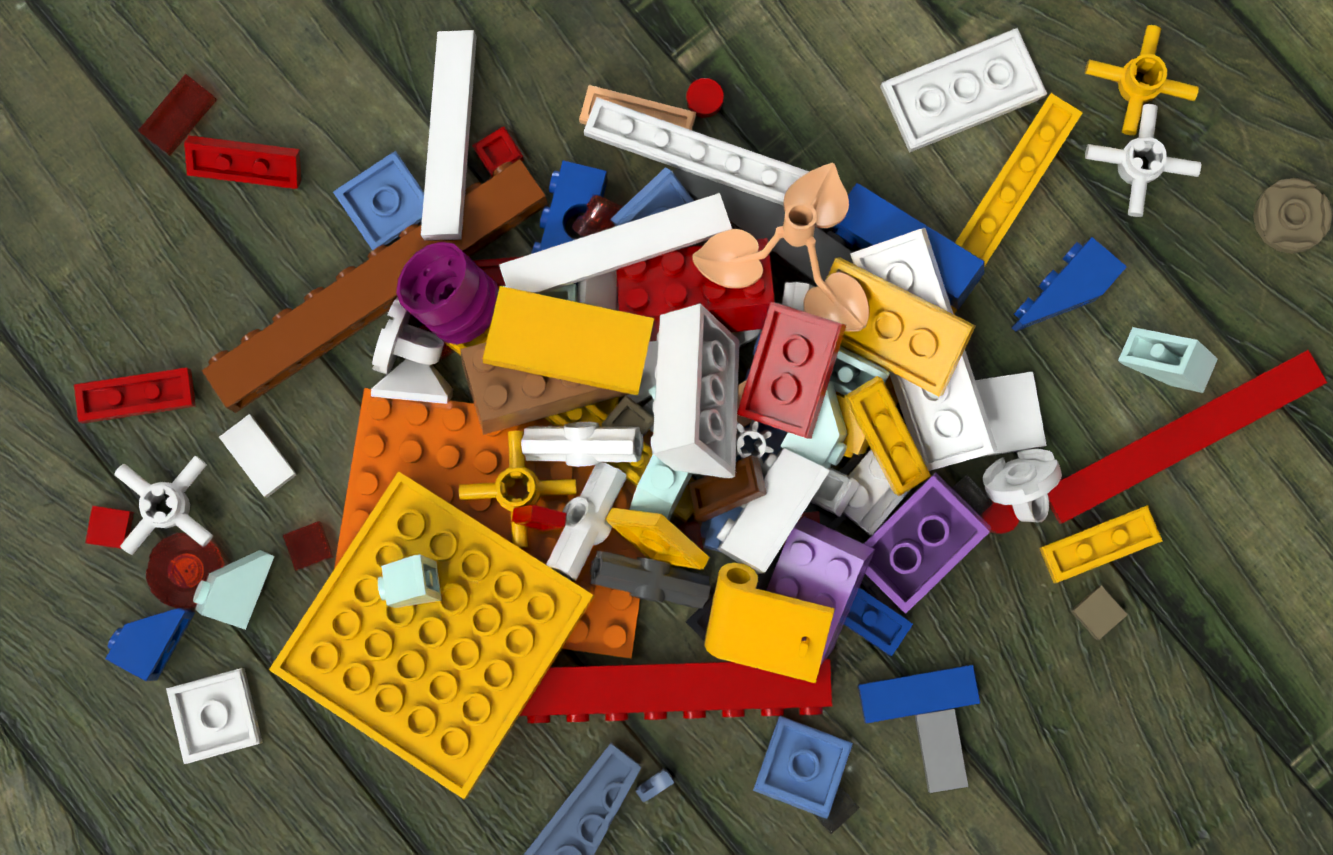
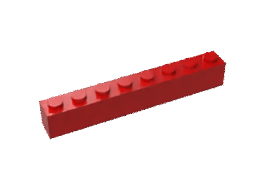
(673, 687)

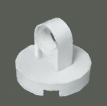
(404, 341)
(1024, 483)

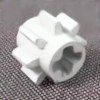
(759, 445)

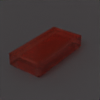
(177, 115)

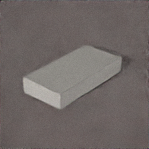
(941, 750)

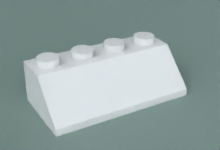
(696, 393)

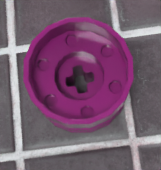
(447, 293)

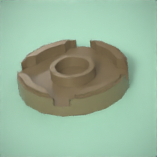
(1292, 215)

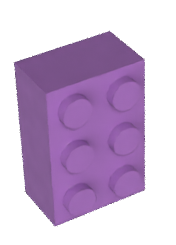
(923, 542)
(822, 570)

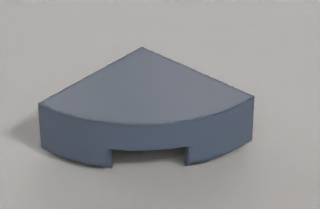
(654, 785)

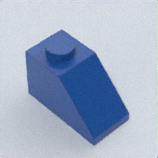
(148, 643)

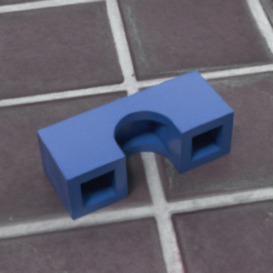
(572, 191)

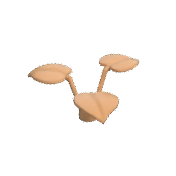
(811, 201)

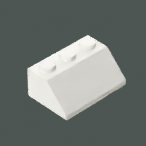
(769, 519)

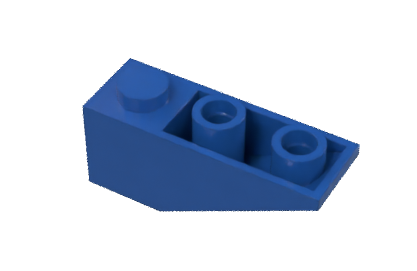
(1082, 281)

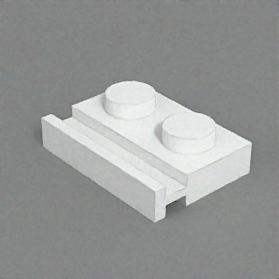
(873, 497)

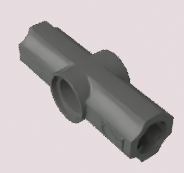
(649, 579)

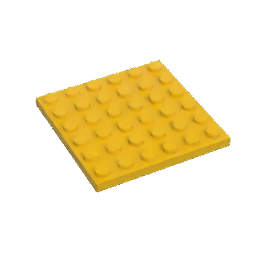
(438, 675)

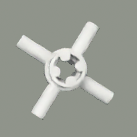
(1130, 167)
(177, 501)

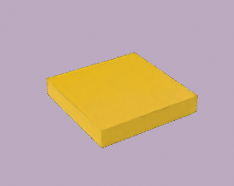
(657, 538)

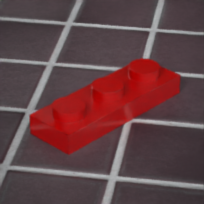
(242, 162)
(134, 395)

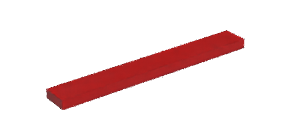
(1185, 436)

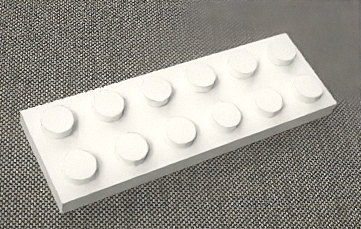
(946, 426)

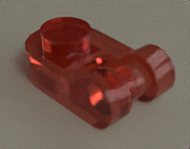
(597, 208)

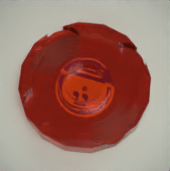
(178, 567)

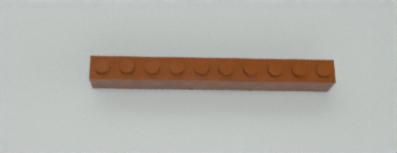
(363, 293)

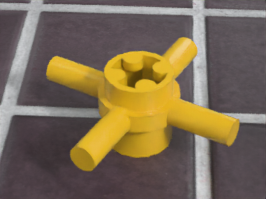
(1152, 83)
(507, 479)

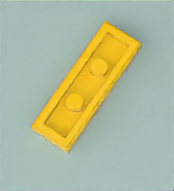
(887, 435)
(1100, 544)

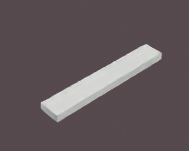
(449, 136)
(691, 151)
(617, 246)

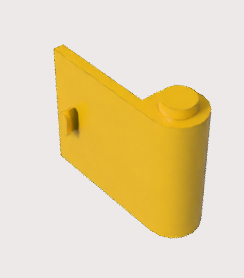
(765, 627)

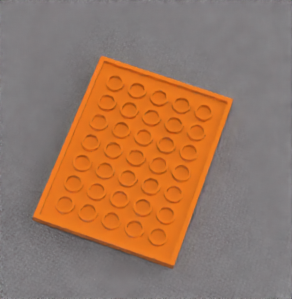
(445, 448)

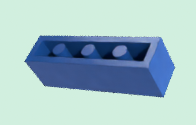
(875, 220)

